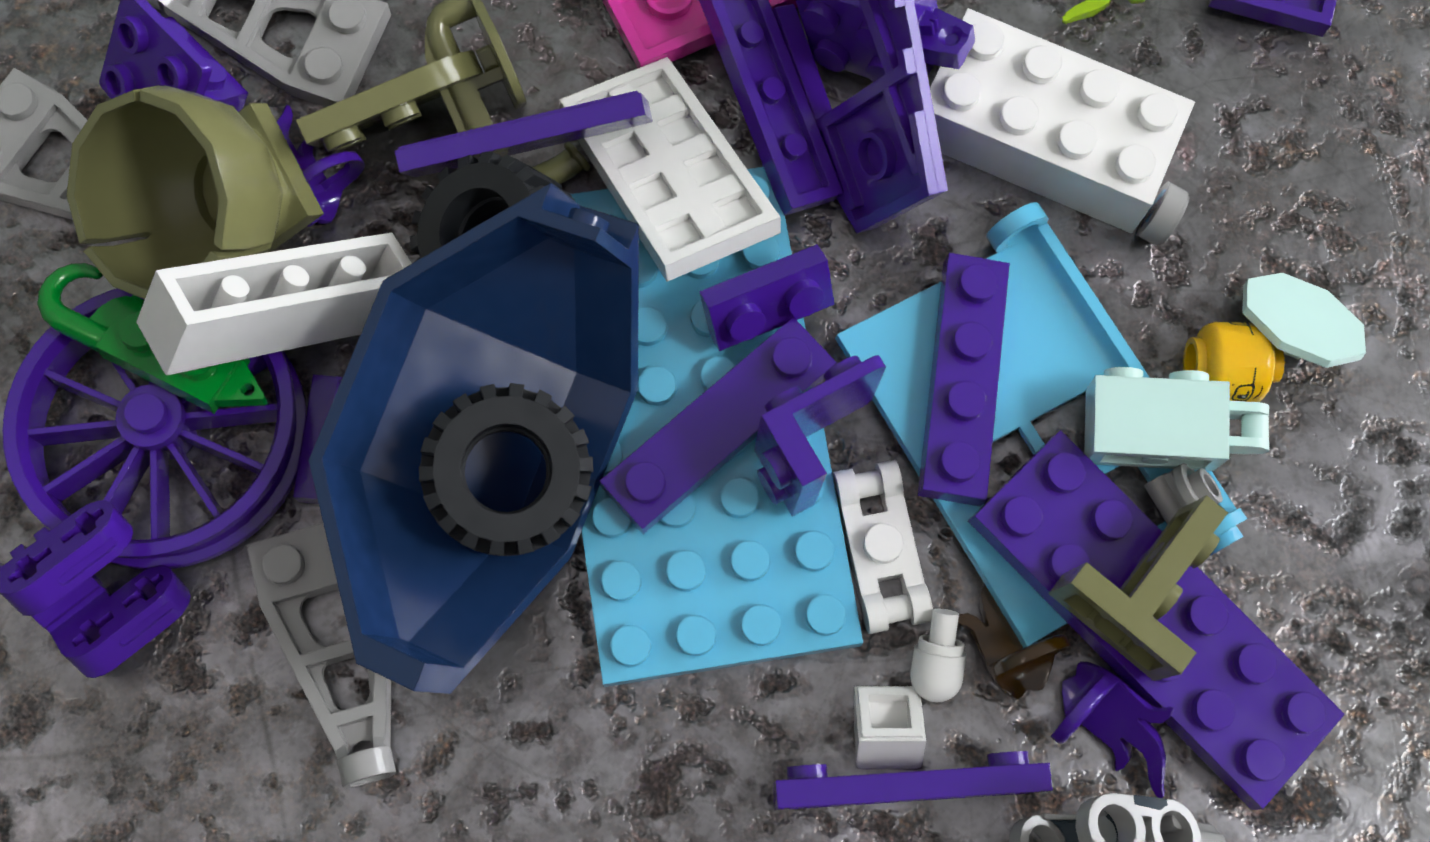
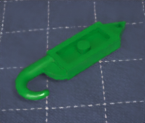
(119, 340)

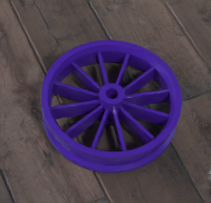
(149, 431)

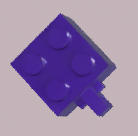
(844, 42)

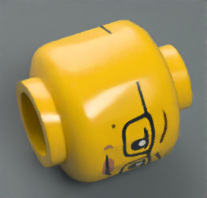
(1236, 355)

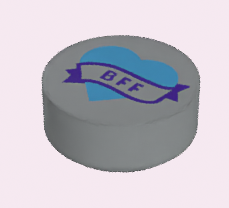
(1164, 214)

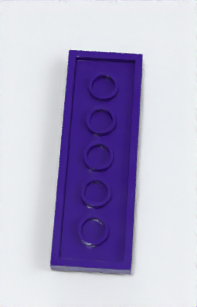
(1239, 696)

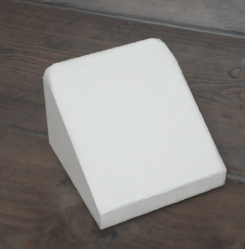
(888, 727)

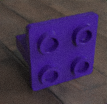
(159, 51)

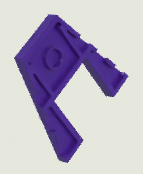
(885, 134)

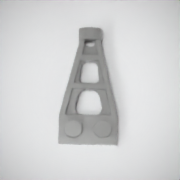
(330, 59)
(26, 119)
(286, 574)

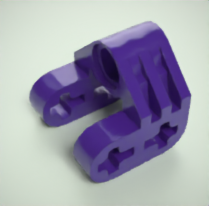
(60, 590)

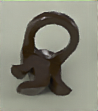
(1006, 660)

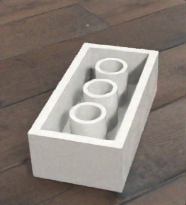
(1058, 123)

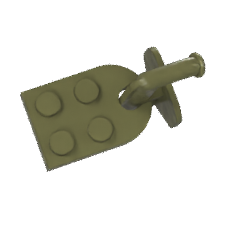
(447, 74)

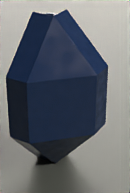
(522, 300)

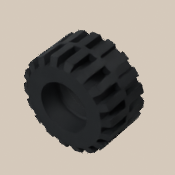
(471, 197)
(505, 411)

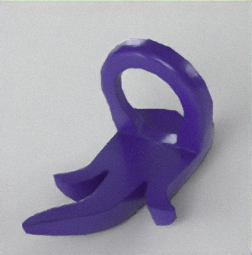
(326, 190)
(1116, 717)

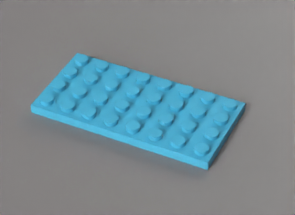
(726, 568)

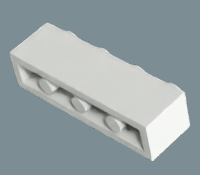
(265, 301)

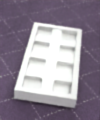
(677, 175)

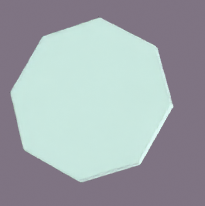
(1303, 320)

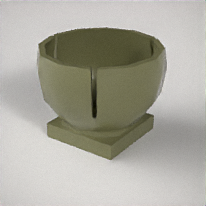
(186, 180)

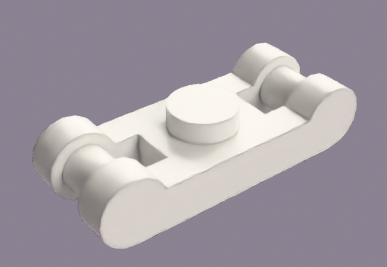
(882, 547)

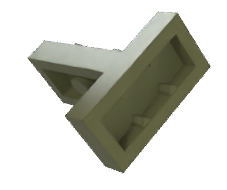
(1130, 614)

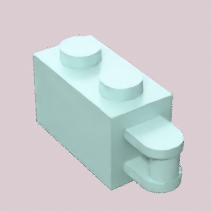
(1168, 421)

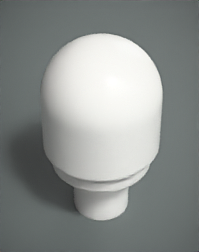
(939, 659)

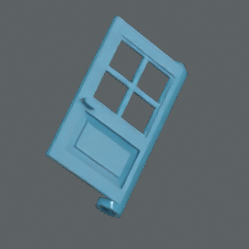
(1049, 355)

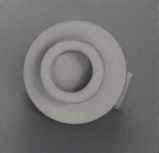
(1181, 488)

